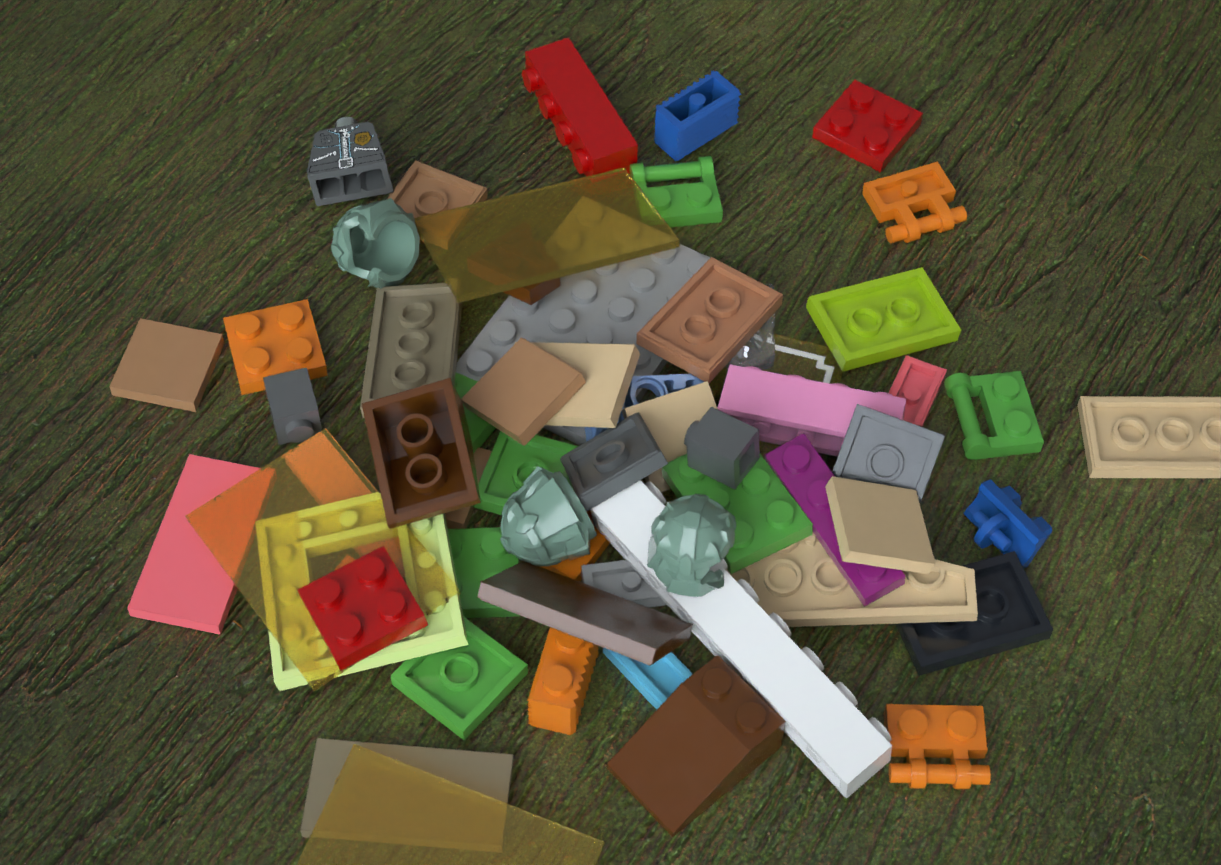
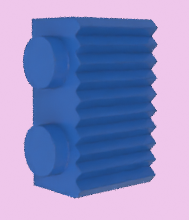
(696, 115)

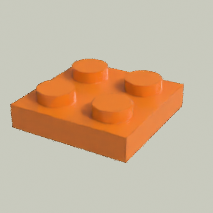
(274, 343)

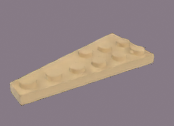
(810, 591)

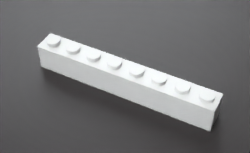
(758, 648)

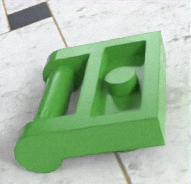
(682, 203)
(1006, 410)

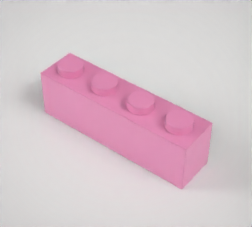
(794, 405)

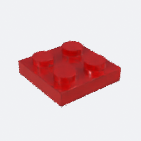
(867, 125)
(362, 607)

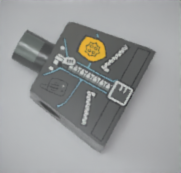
(347, 163)

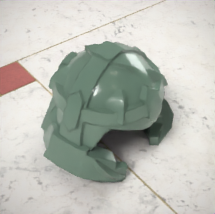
(377, 243)
(546, 521)
(688, 541)

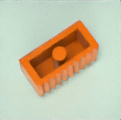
(561, 682)

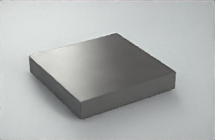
(613, 461)

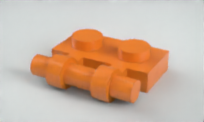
(912, 192)
(937, 733)

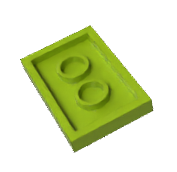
(882, 319)

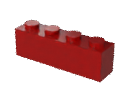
(578, 109)

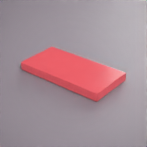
(181, 576)

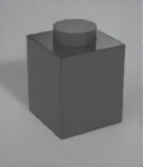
(292, 406)
(722, 447)

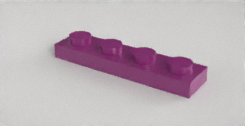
(805, 478)

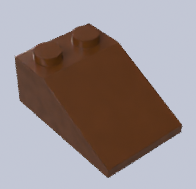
(422, 452)
(698, 745)

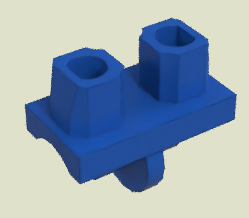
(1004, 524)

